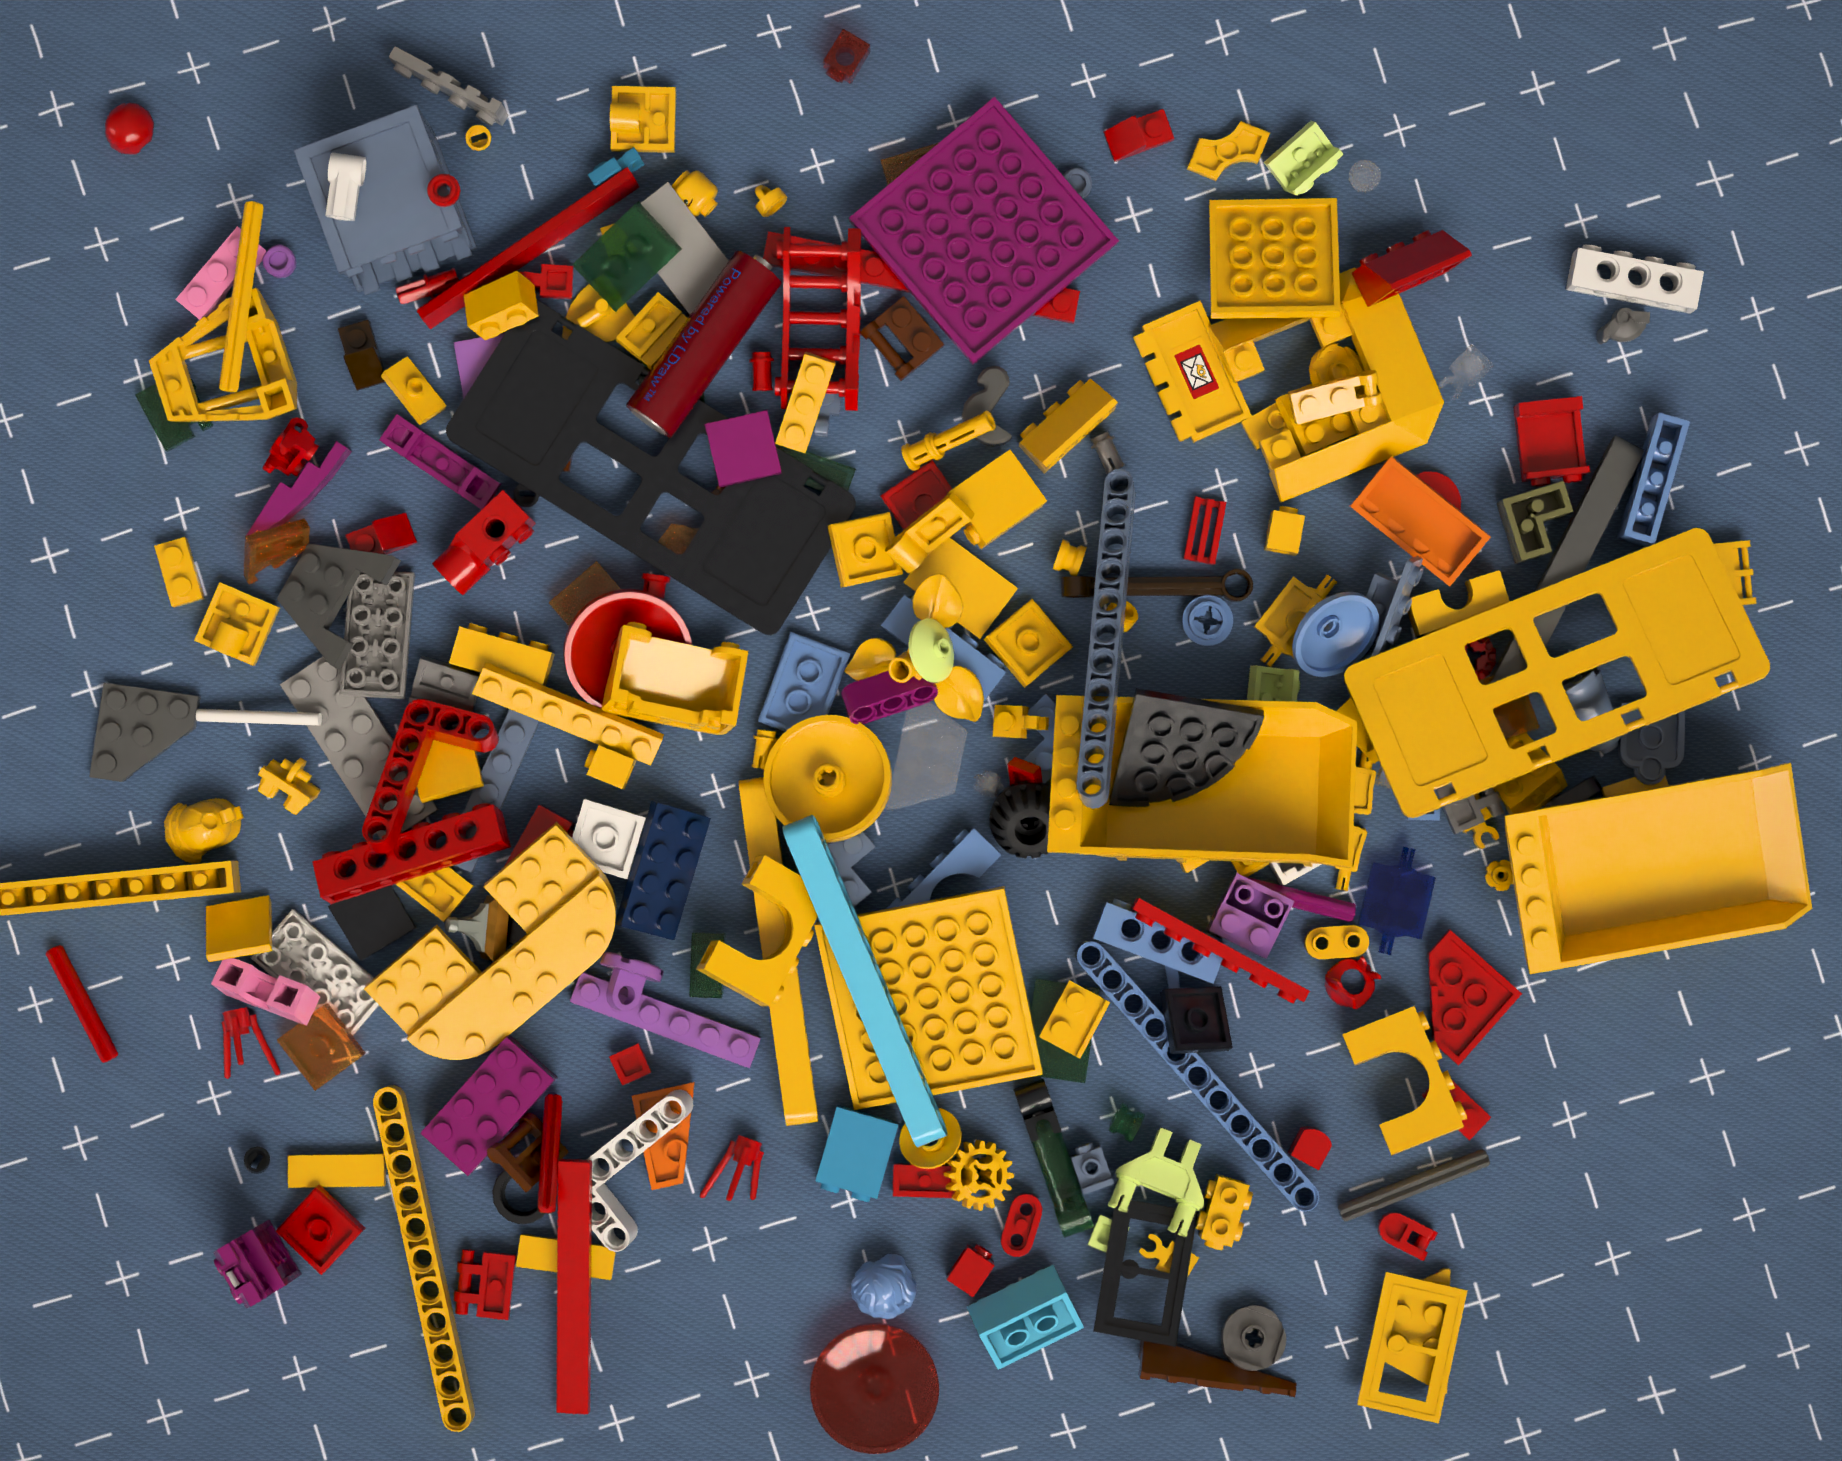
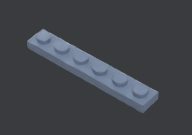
(501, 767)

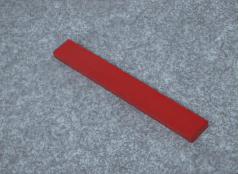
(530, 246)
(574, 1286)

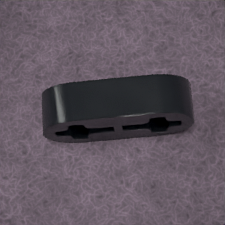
(1577, 793)

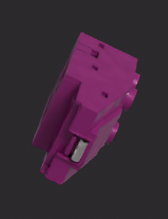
(256, 1264)

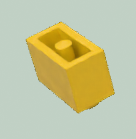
(501, 305)

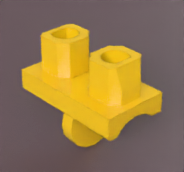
(291, 780)

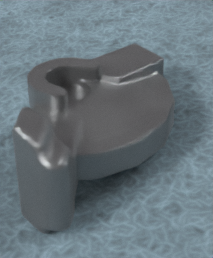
(1624, 326)

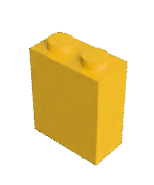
(999, 497)

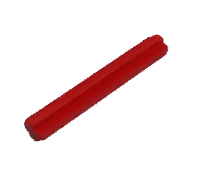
(81, 1003)
(550, 1153)

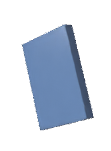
(803, 682)

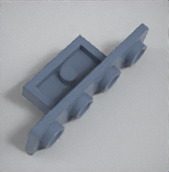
(1393, 601)

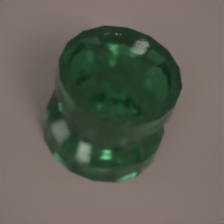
(1126, 1122)

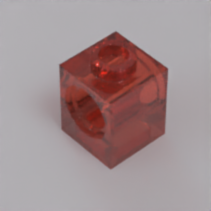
(851, 44)

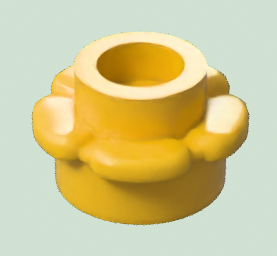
(1492, 878)

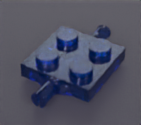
(1396, 900)

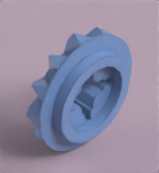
(1220, 612)

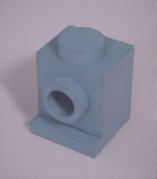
(1091, 1181)

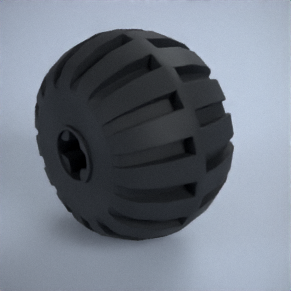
(1010, 821)

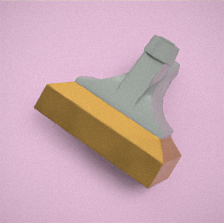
(485, 927)

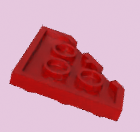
(1464, 996)

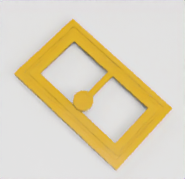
(1380, 1341)

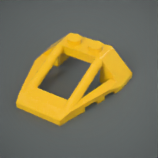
(270, 356)

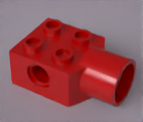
(474, 547)

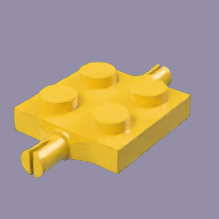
(1285, 614)

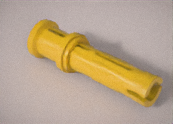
(935, 445)

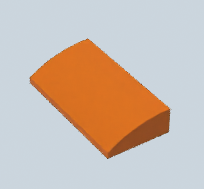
(1420, 520)

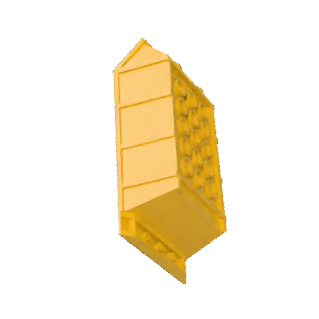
(1277, 805)
(1658, 868)

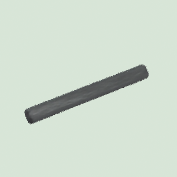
(1414, 1185)

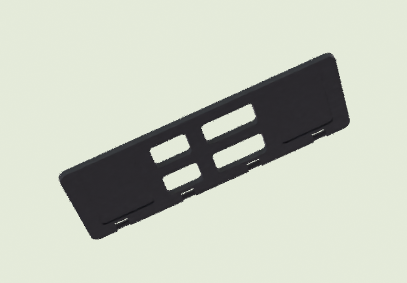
(544, 401)

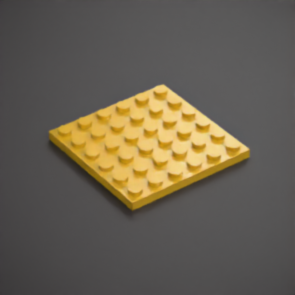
(956, 992)

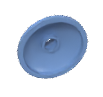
(1335, 634)

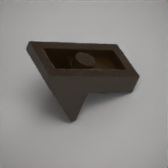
(362, 354)

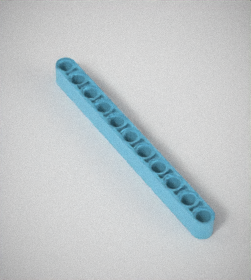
(864, 980)

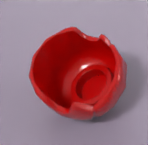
(129, 128)

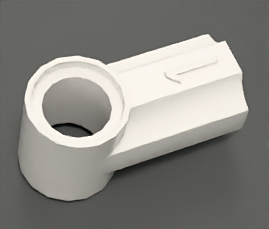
(345, 176)

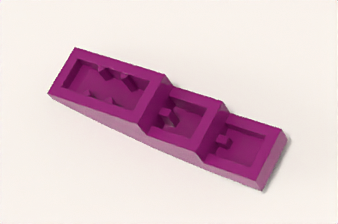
(288, 501)

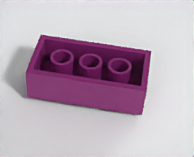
(488, 1105)

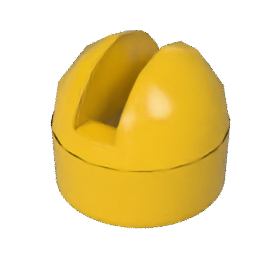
(480, 144)

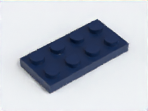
(662, 870)

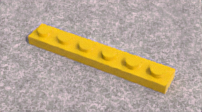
(567, 713)

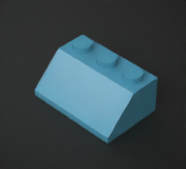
(1025, 1317)

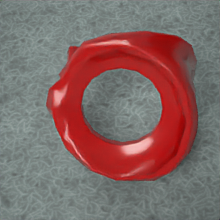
(1339, 994)

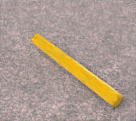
(241, 296)

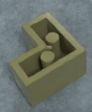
(1524, 519)

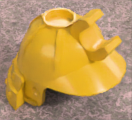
(201, 827)

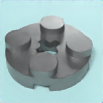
(1269, 1329)

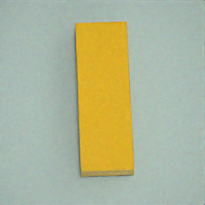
(336, 1170)
(541, 1254)

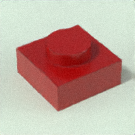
(1022, 770)
(630, 1064)

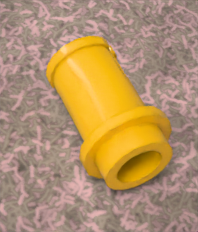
(764, 742)

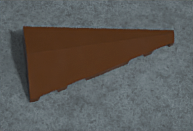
(1205, 1370)

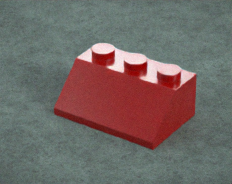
(1408, 265)

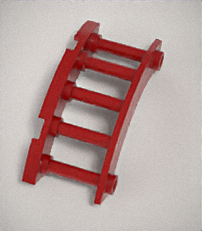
(847, 318)

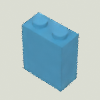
(856, 1153)

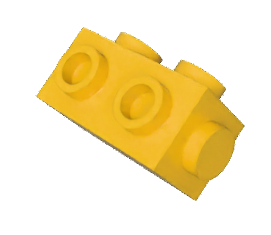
(1220, 1221)

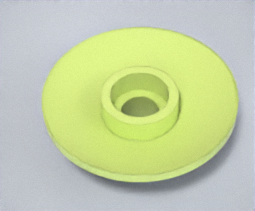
(931, 650)

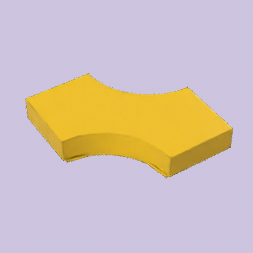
(1214, 156)

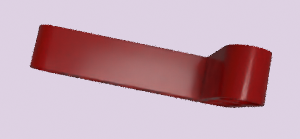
(413, 762)

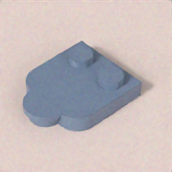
(1652, 747)

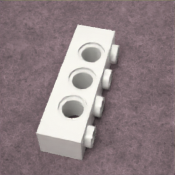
(1585, 279)

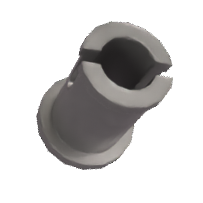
(1107, 450)

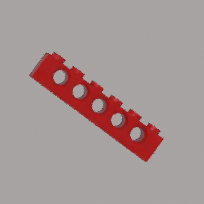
(489, 838)

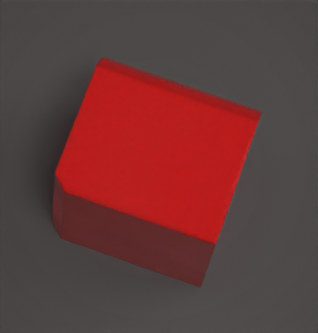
(1310, 1146)

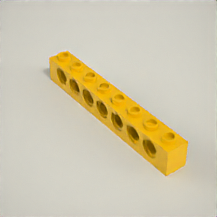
(119, 887)

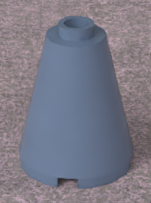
(1590, 699)

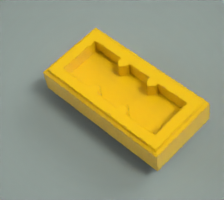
(413, 390)
(1264, 425)

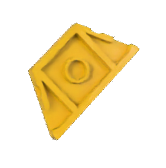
(1420, 1325)

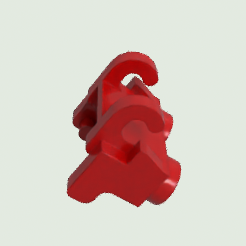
(291, 448)

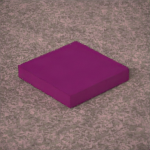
(743, 448)

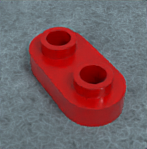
(1021, 1224)

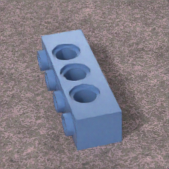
(1653, 479)
(1109, 931)

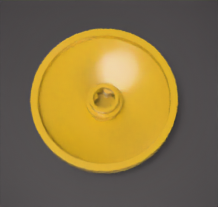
(828, 772)

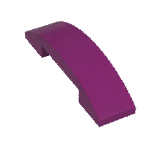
(439, 462)

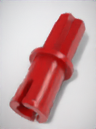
(426, 286)

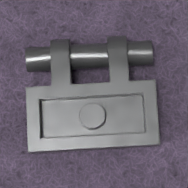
(1466, 812)

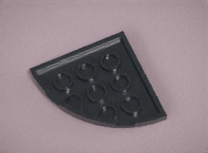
(1179, 746)

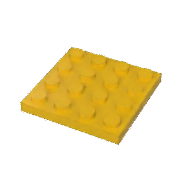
(1274, 258)

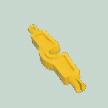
(1363, 805)

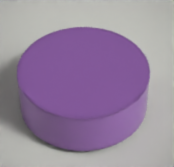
(279, 261)

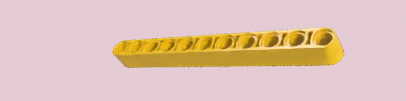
(788, 1012)
(419, 1273)

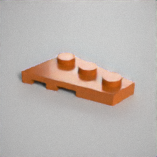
(668, 1155)

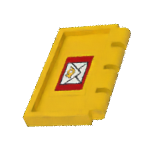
(1193, 372)

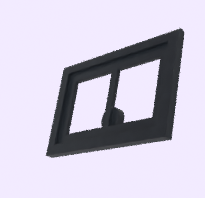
(1129, 1269)

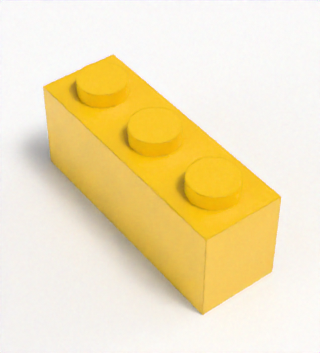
(476, 647)

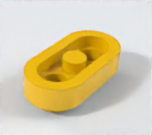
(1337, 942)

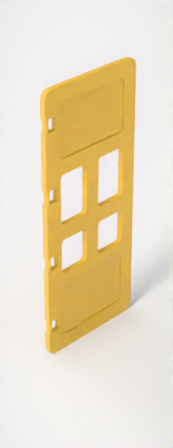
(1438, 721)

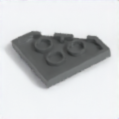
(137, 728)

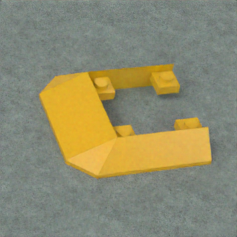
(1384, 344)

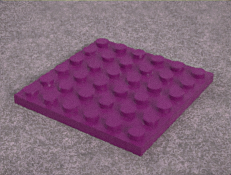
(983, 230)

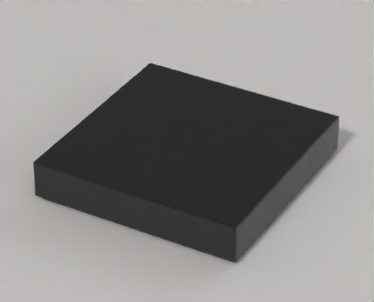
(372, 920)
(1196, 1020)

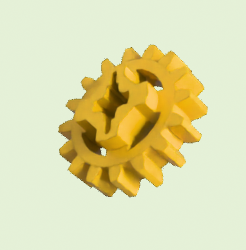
(992, 1173)

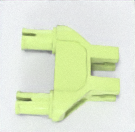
(1165, 1177)

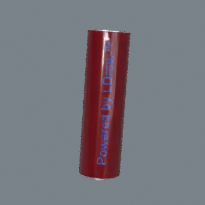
(704, 343)

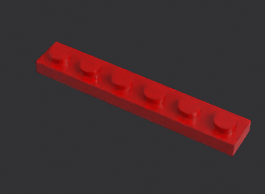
(1231, 958)

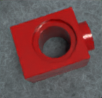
(971, 1269)

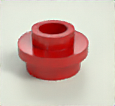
(443, 180)

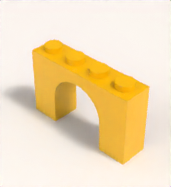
(763, 978)
(1406, 1034)

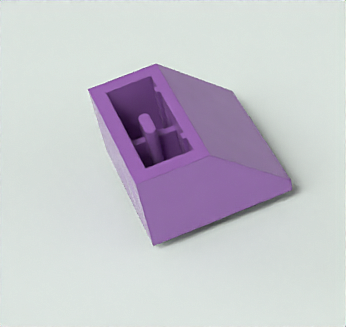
(1250, 915)

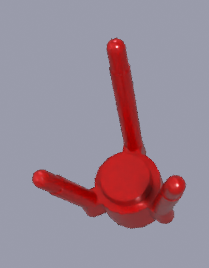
(236, 1024)
(744, 1151)

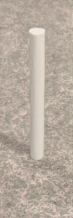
(260, 717)

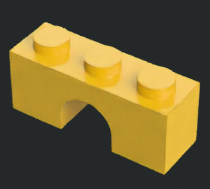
(1431, 614)

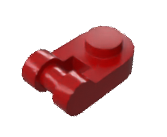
(1396, 1229)

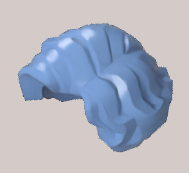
(884, 1287)

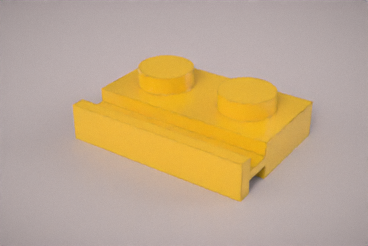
(652, 330)
(438, 891)
(1074, 1019)

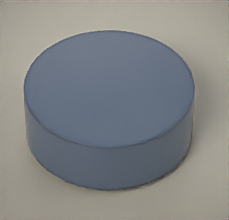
(1079, 180)

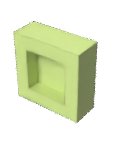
(1100, 1234)

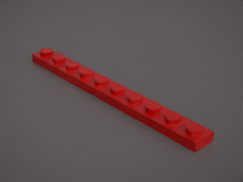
(876, 273)

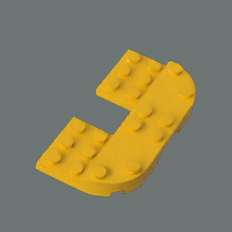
(465, 1012)

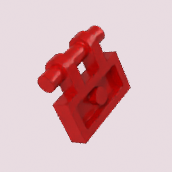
(495, 1284)

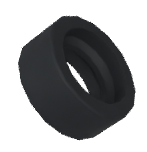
(505, 1209)

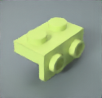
(1303, 159)
(1273, 684)

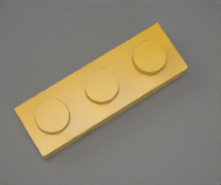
(805, 402)

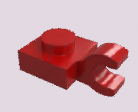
(553, 281)

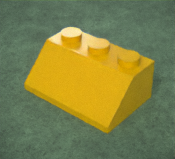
(1066, 424)

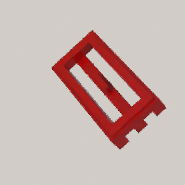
(1209, 503)

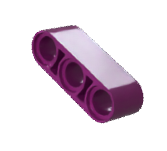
(883, 696)

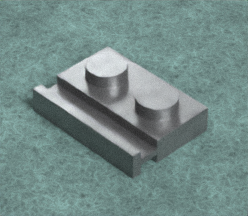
(444, 684)

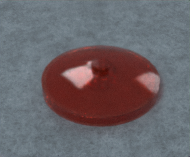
(874, 1388)

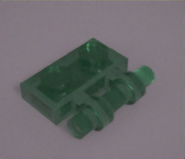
(169, 433)

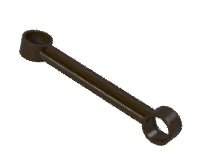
(1160, 586)

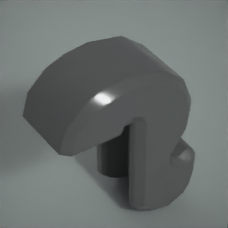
(995, 383)

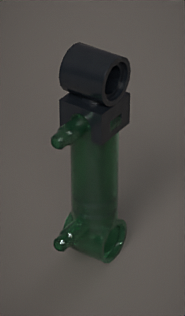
(1053, 1158)

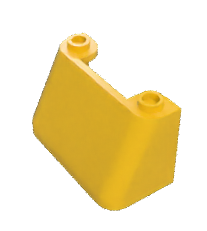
(675, 682)

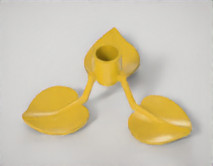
(961, 691)

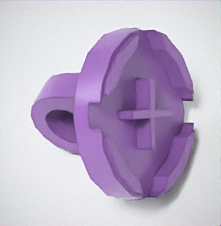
(629, 974)

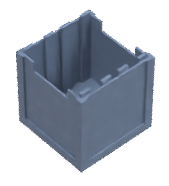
(395, 219)

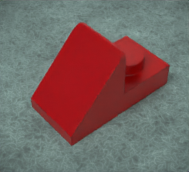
(1138, 135)
(384, 535)

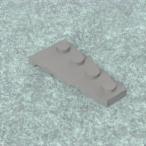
(410, 65)

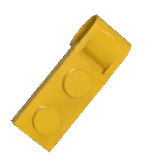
(929, 532)

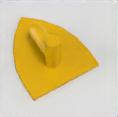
(597, 316)

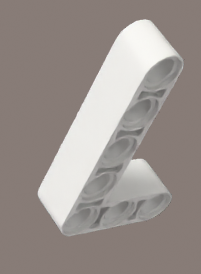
(618, 1157)

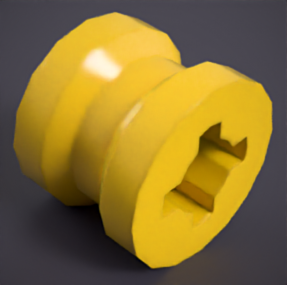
(1069, 558)

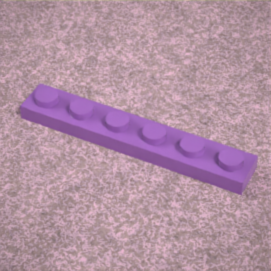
(670, 1022)

